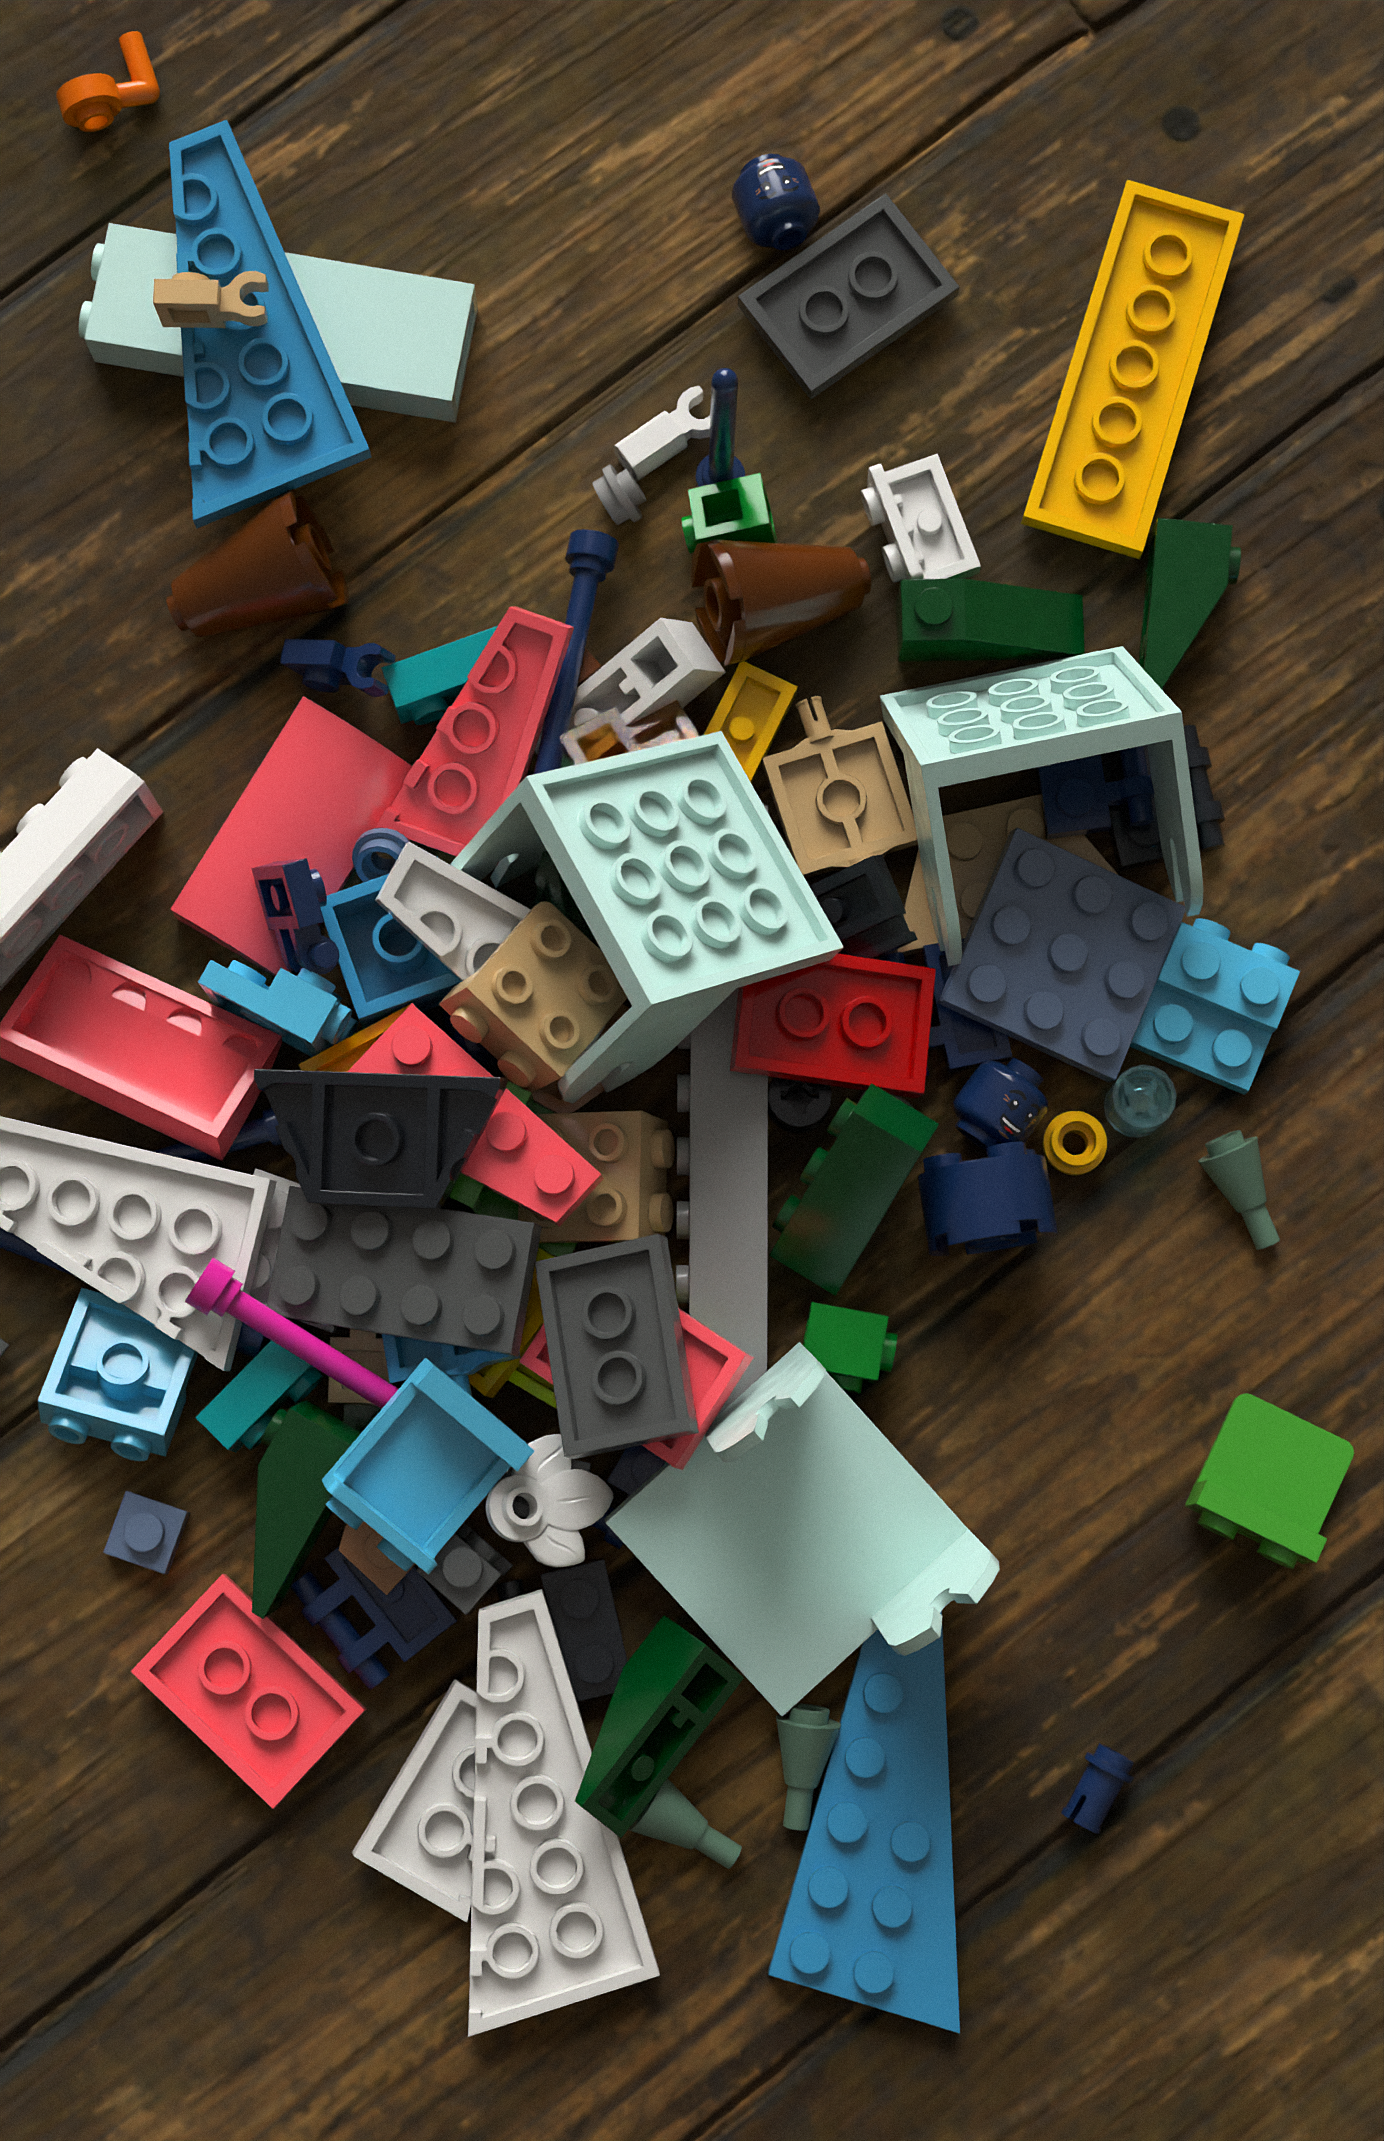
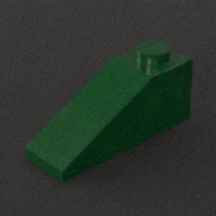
(1183, 584)
(985, 621)
(292, 1496)
(653, 1720)

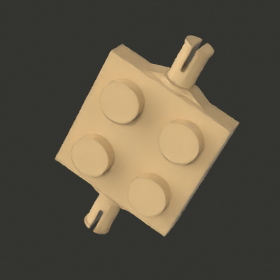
(839, 795)

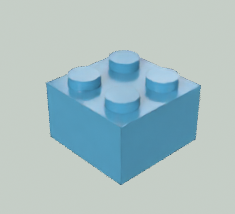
(380, 958)

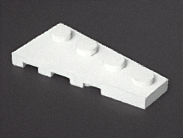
(450, 911)

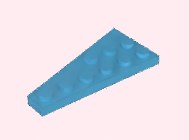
(261, 396)
(877, 1863)

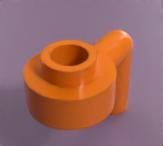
(96, 99)

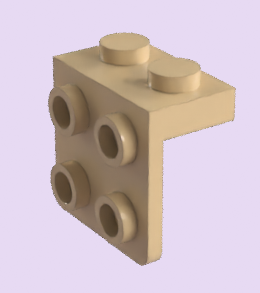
(537, 998)
(633, 1158)

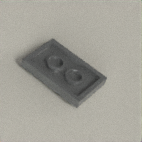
(848, 296)
(616, 1347)

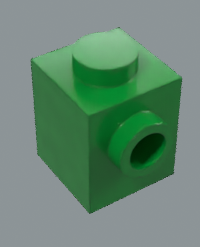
(850, 1344)

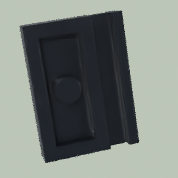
(864, 909)

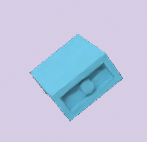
(422, 1467)

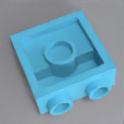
(1215, 1005)
(293, 1006)
(116, 1380)

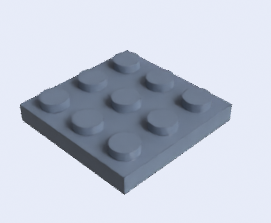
(1062, 955)

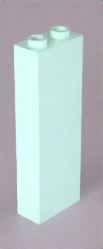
(389, 333)

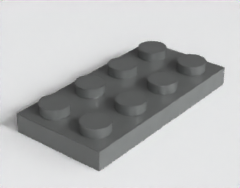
(406, 1272)

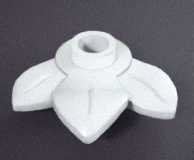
(558, 1502)

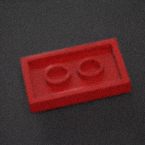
(839, 1025)

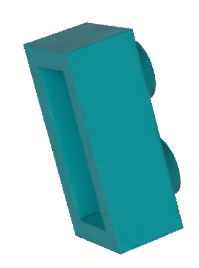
(432, 680)
(252, 1398)

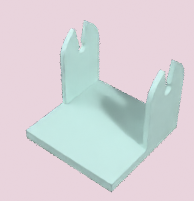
(1036, 720)
(671, 879)
(802, 1534)

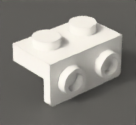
(919, 522)

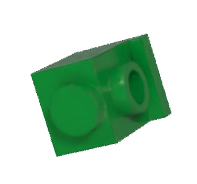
(729, 511)

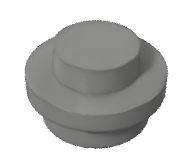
(619, 494)

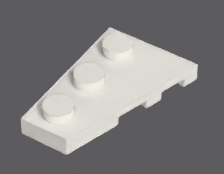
(426, 1818)

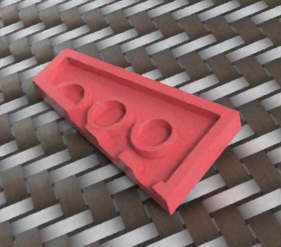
(484, 737)
(517, 1150)

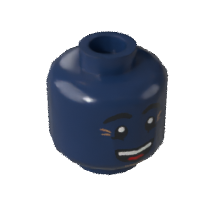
(775, 202)
(1000, 1104)

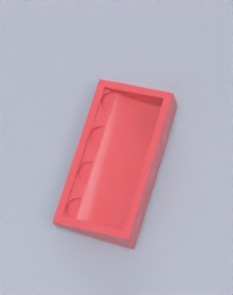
(305, 801)
(138, 1046)

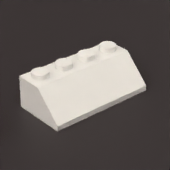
(67, 852)

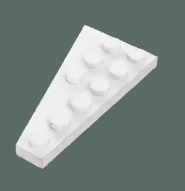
(135, 1224)
(547, 1877)

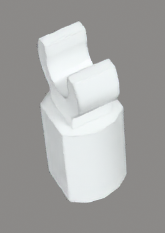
(662, 436)

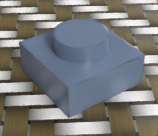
(146, 1532)

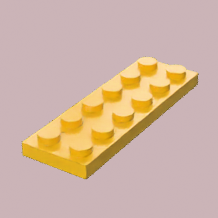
(1133, 369)

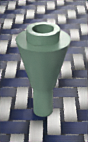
(1238, 1174)
(805, 1746)
(676, 1821)

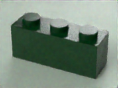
(850, 1187)

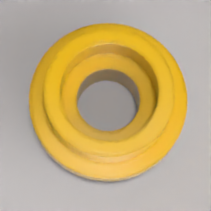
(1083, 1125)

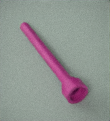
(221, 1293)

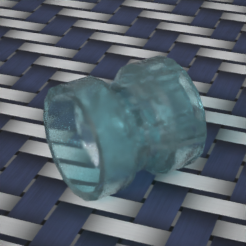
(1148, 1092)

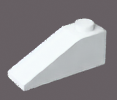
(649, 673)

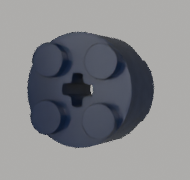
(987, 1200)

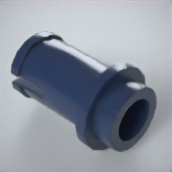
(1098, 1787)

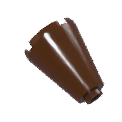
(260, 573)
(772, 592)

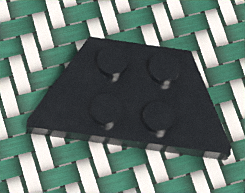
(379, 1133)

